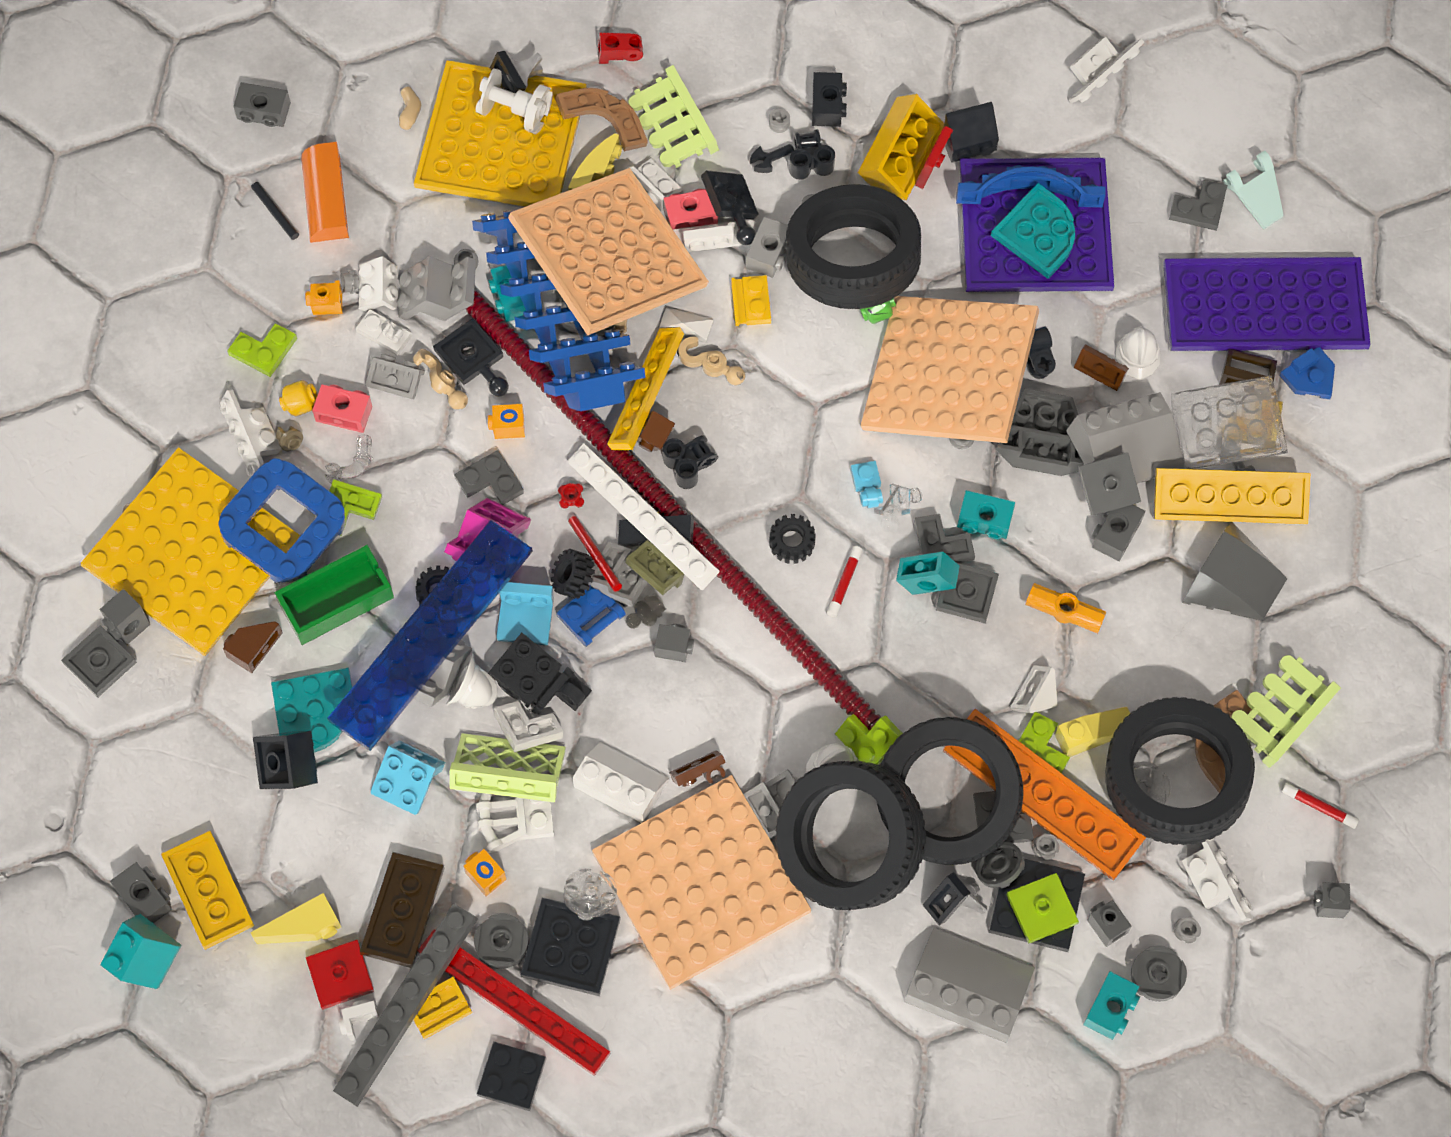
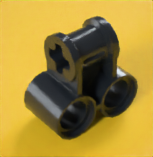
(810, 152)
(1041, 353)
(692, 458)

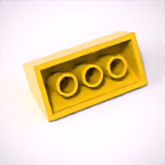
(902, 146)

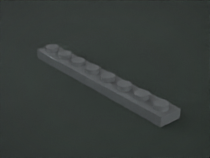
(405, 1005)

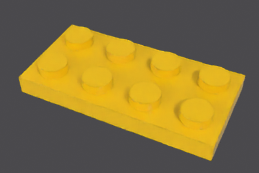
(207, 890)

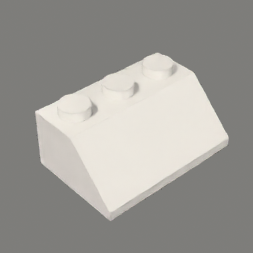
(619, 782)

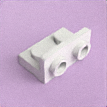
(656, 182)

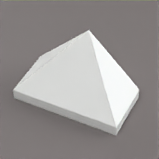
(691, 324)
(1037, 691)

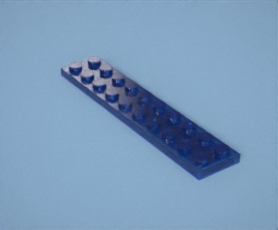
(429, 635)

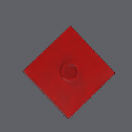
(935, 158)
(339, 974)

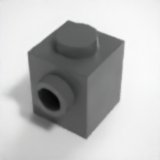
(673, 642)
(1332, 900)
(1108, 922)

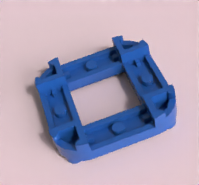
(260, 551)

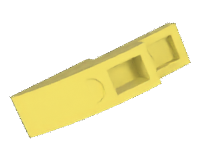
(598, 162)

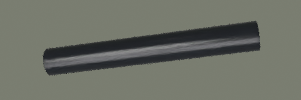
(275, 211)

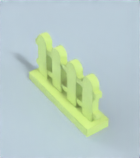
(677, 129)
(1292, 700)

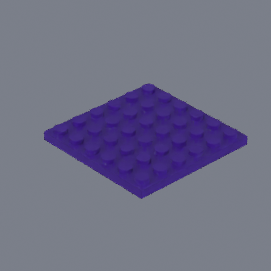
(997, 269)

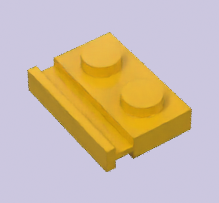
(751, 300)
(442, 1008)

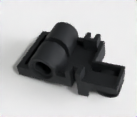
(535, 678)

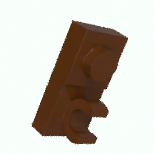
(1101, 367)
(688, 773)

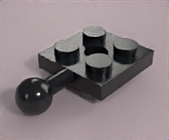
(733, 200)
(469, 367)

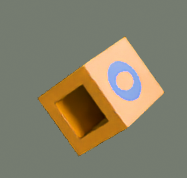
(507, 421)
(484, 871)

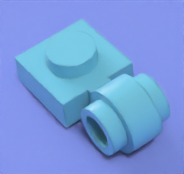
(867, 479)

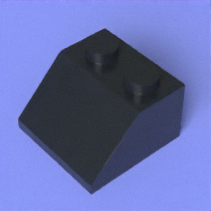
(972, 133)
(285, 760)

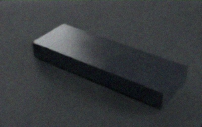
(631, 536)

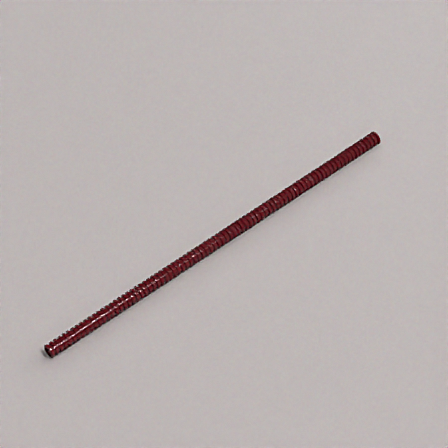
(662, 502)

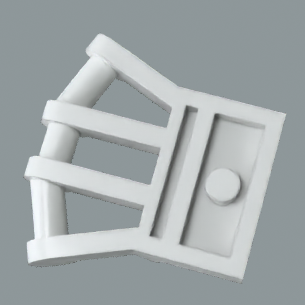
(532, 820)

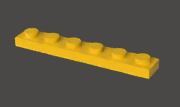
(645, 389)

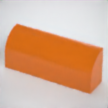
(324, 192)

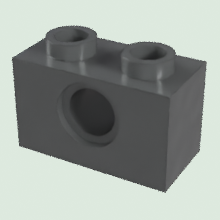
(275, 103)
(1114, 542)
(124, 617)
(134, 880)

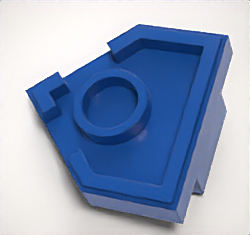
(1310, 374)

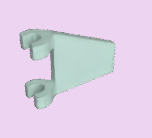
(1260, 193)

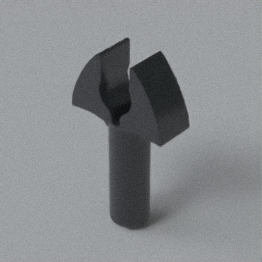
(768, 158)

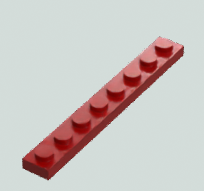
(525, 1010)

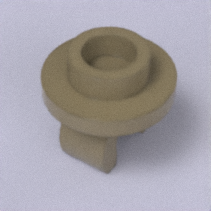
(289, 440)

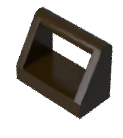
(1233, 374)

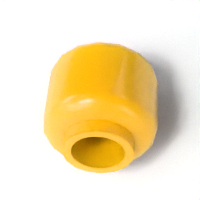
(298, 398)

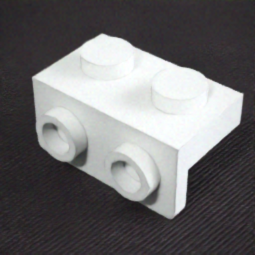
(378, 284)

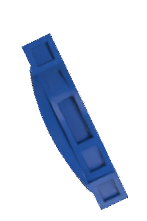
(1028, 177)

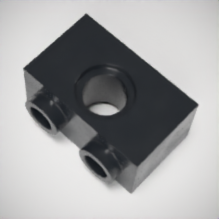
(827, 86)

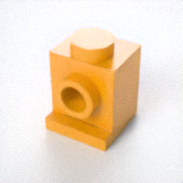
(325, 298)

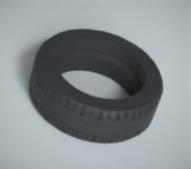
(853, 285)
(1191, 719)
(1000, 760)
(796, 842)

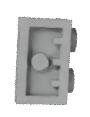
(393, 376)

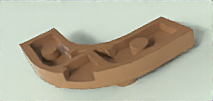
(600, 103)
(1207, 758)

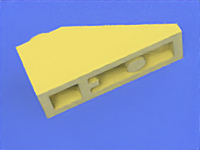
(1089, 731)
(304, 923)

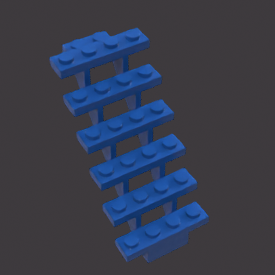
(585, 389)

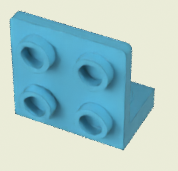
(525, 610)
(405, 776)

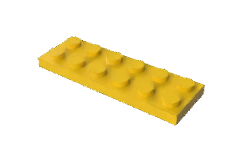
(1231, 496)

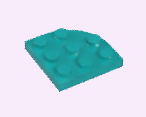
(1038, 231)
(308, 701)

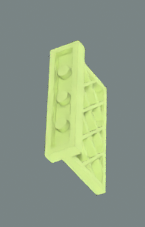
(506, 780)

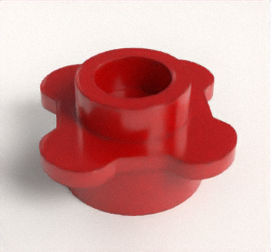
(568, 489)

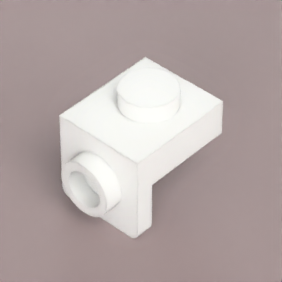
(359, 1012)

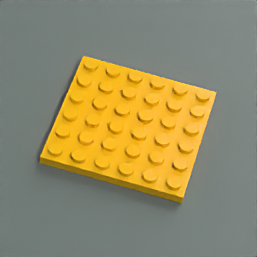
(494, 153)
(173, 556)

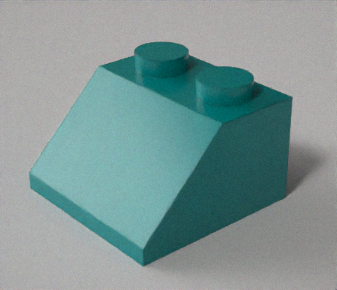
(140, 953)

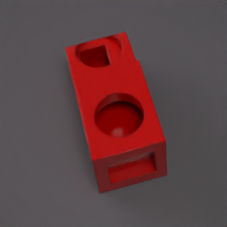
(619, 47)

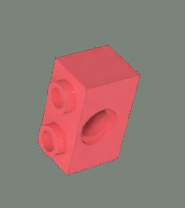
(680, 218)
(352, 417)

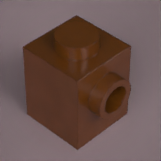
(655, 432)

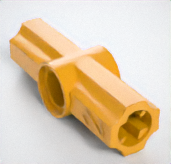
(1080, 615)

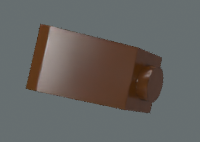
(251, 644)

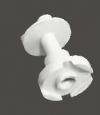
(524, 104)

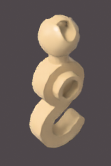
(713, 362)
(441, 379)

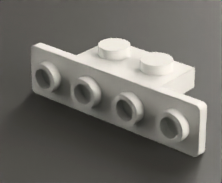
(1098, 64)
(710, 236)
(251, 432)
(1214, 881)

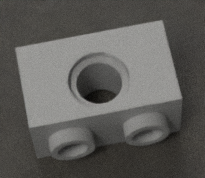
(762, 259)

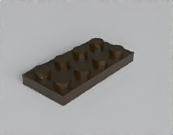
(402, 910)

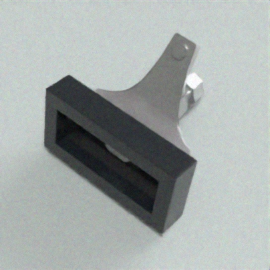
(516, 73)
(950, 896)

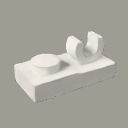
(383, 332)

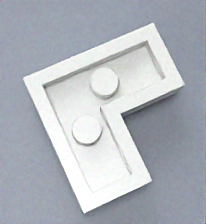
(525, 732)

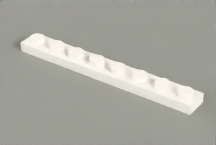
(643, 517)

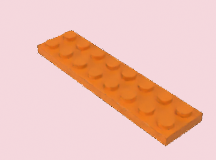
(1059, 805)

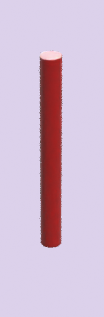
(595, 553)

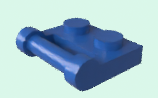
(584, 609)

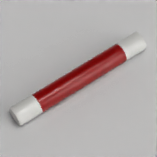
(844, 581)
(1320, 805)

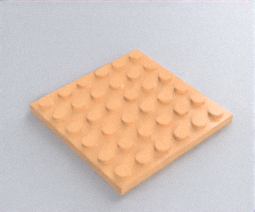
(608, 250)
(950, 369)
(701, 881)

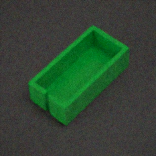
(334, 595)

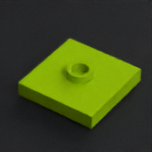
(1042, 908)

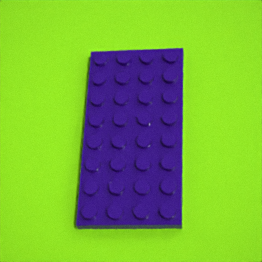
(1266, 304)

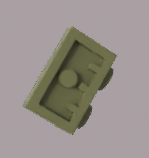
(655, 567)

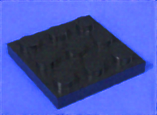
(1004, 919)
(570, 949)

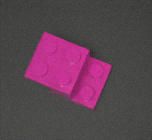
(478, 517)

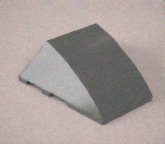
(1040, 436)
(1237, 578)

